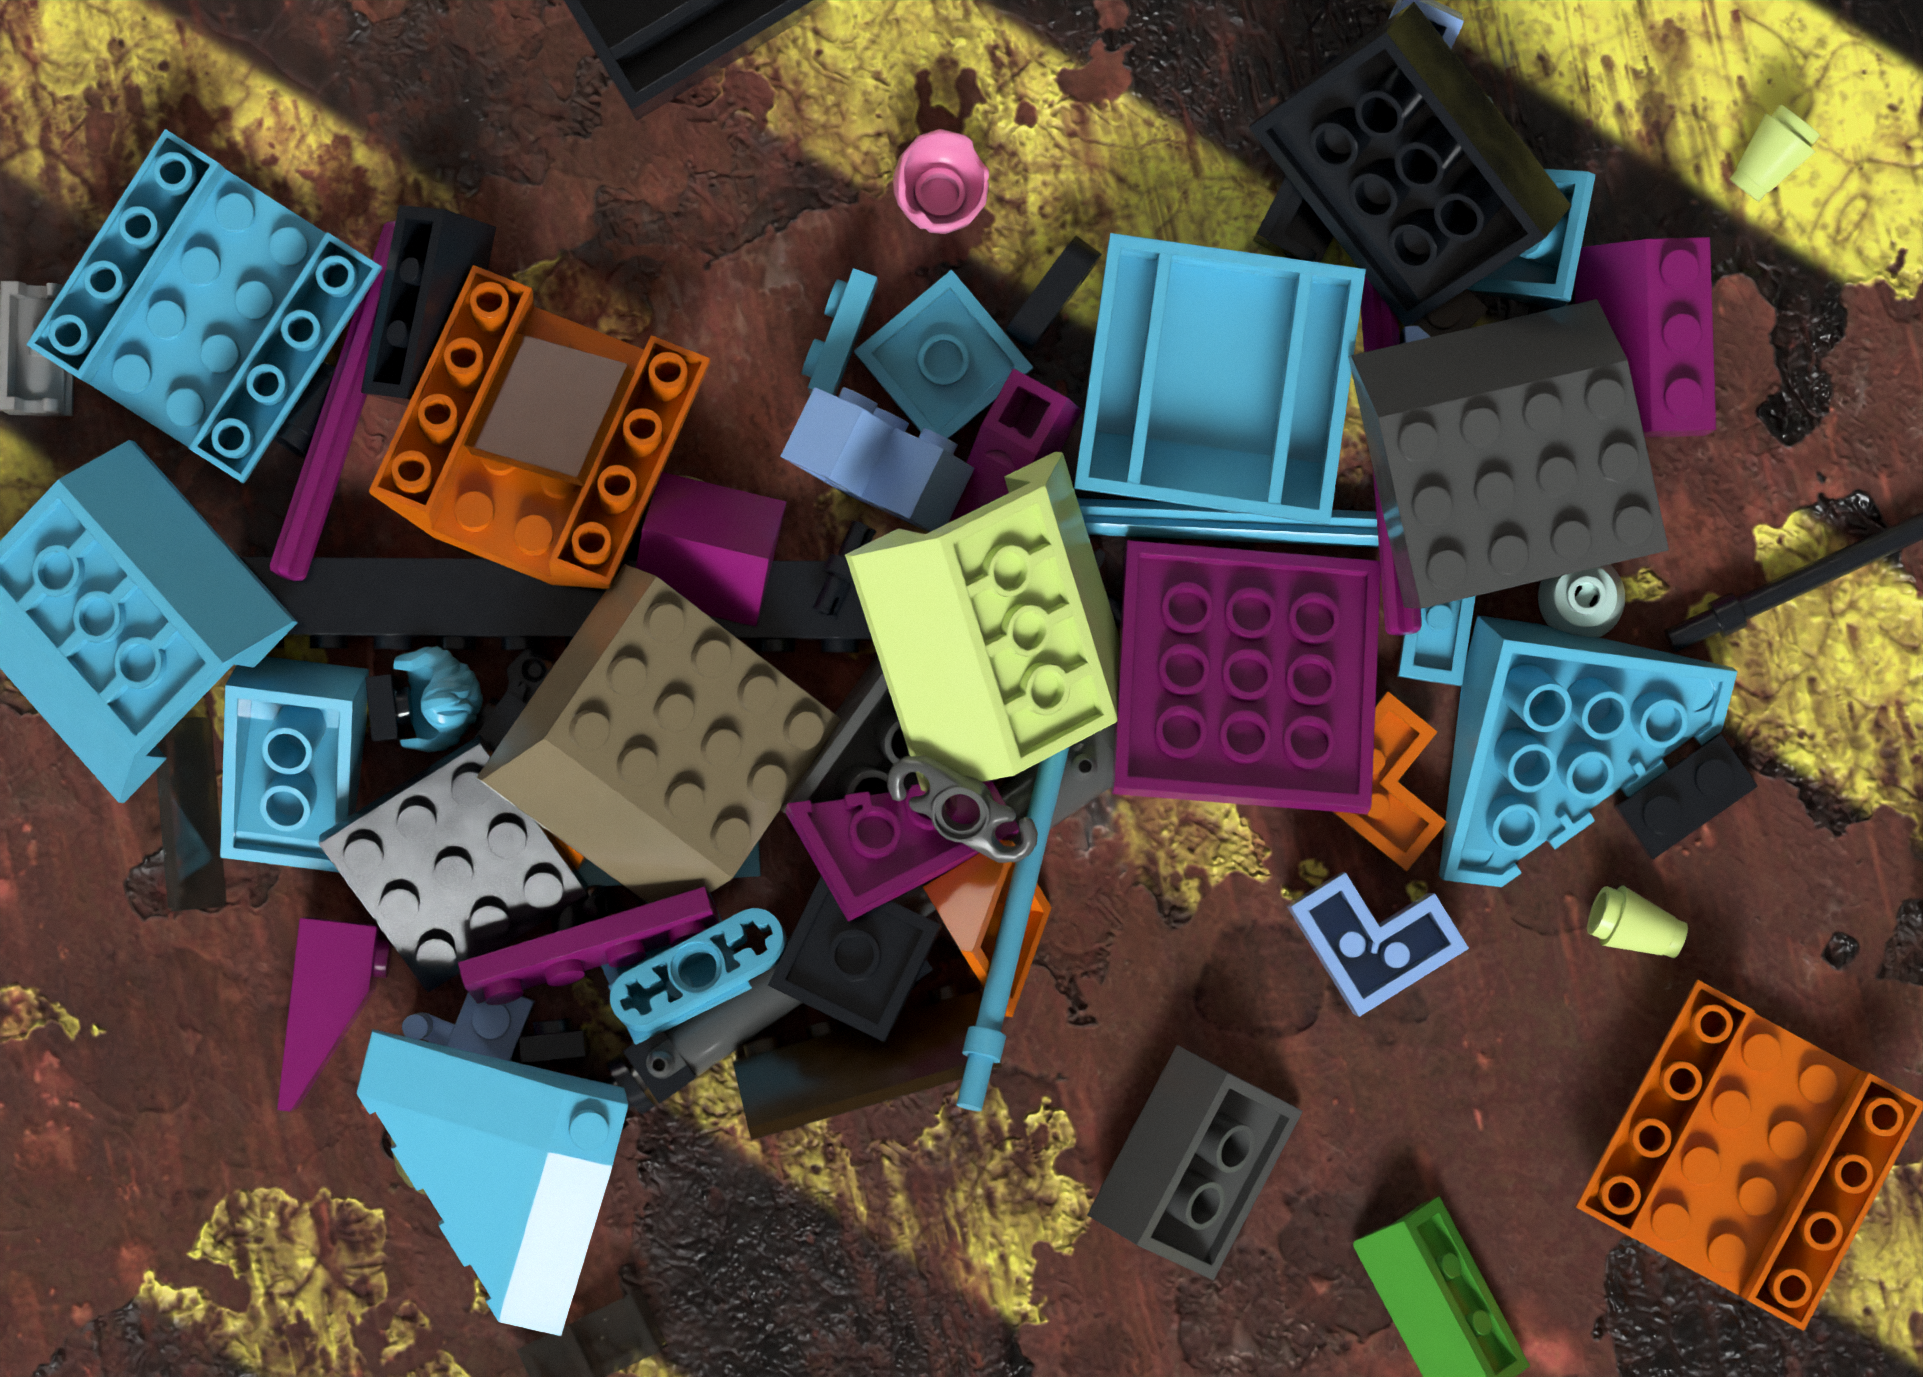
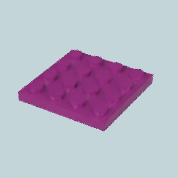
(1247, 677)

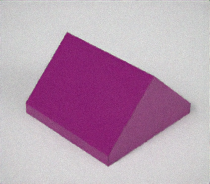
(711, 545)

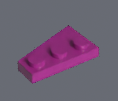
(880, 846)

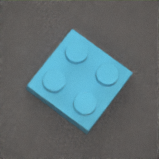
(942, 358)

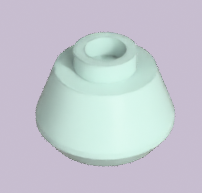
(1573, 613)

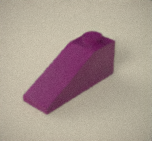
(330, 987)

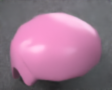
(941, 181)

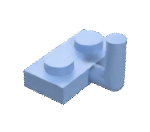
(479, 1027)

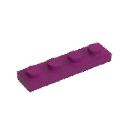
(566, 954)

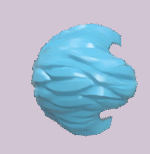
(443, 698)

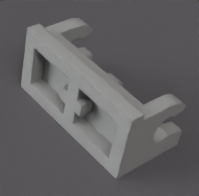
(27, 379)

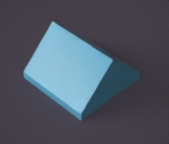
(1548, 269)

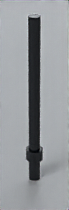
(1731, 613)

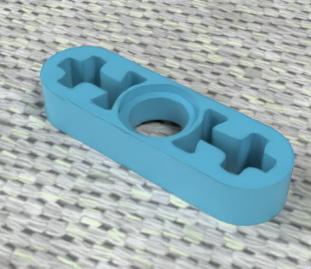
(662, 1005)

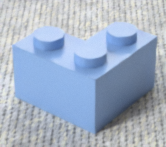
(875, 460)
(1369, 958)

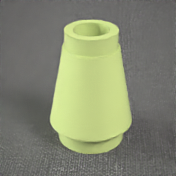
(1774, 152)
(1635, 924)

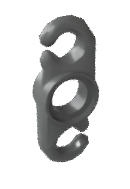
(977, 835)

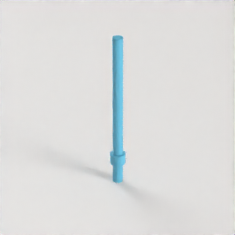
(984, 1040)

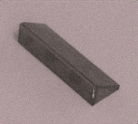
(190, 817)

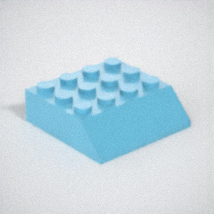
(1219, 378)

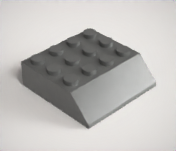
(1508, 454)

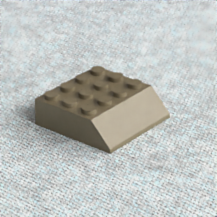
(658, 743)

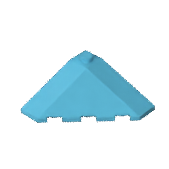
(1557, 729)
(506, 1160)

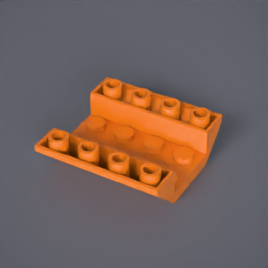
(513, 514)
(1750, 1155)

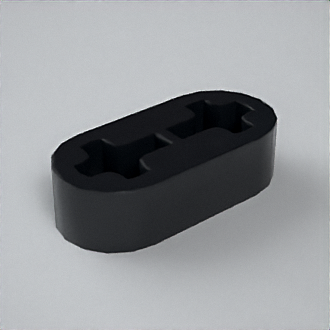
(1053, 293)

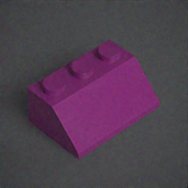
(1663, 319)

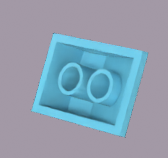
(290, 759)

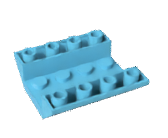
(204, 306)
(125, 612)

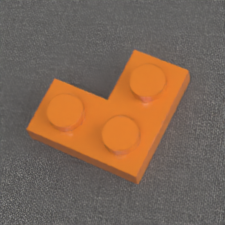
(1397, 819)

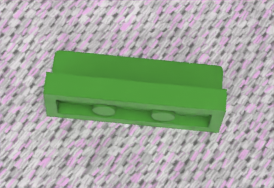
(1439, 1297)

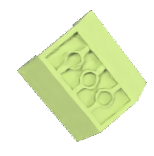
(994, 629)

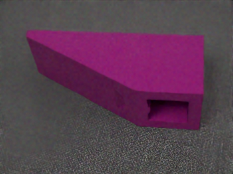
(1018, 430)

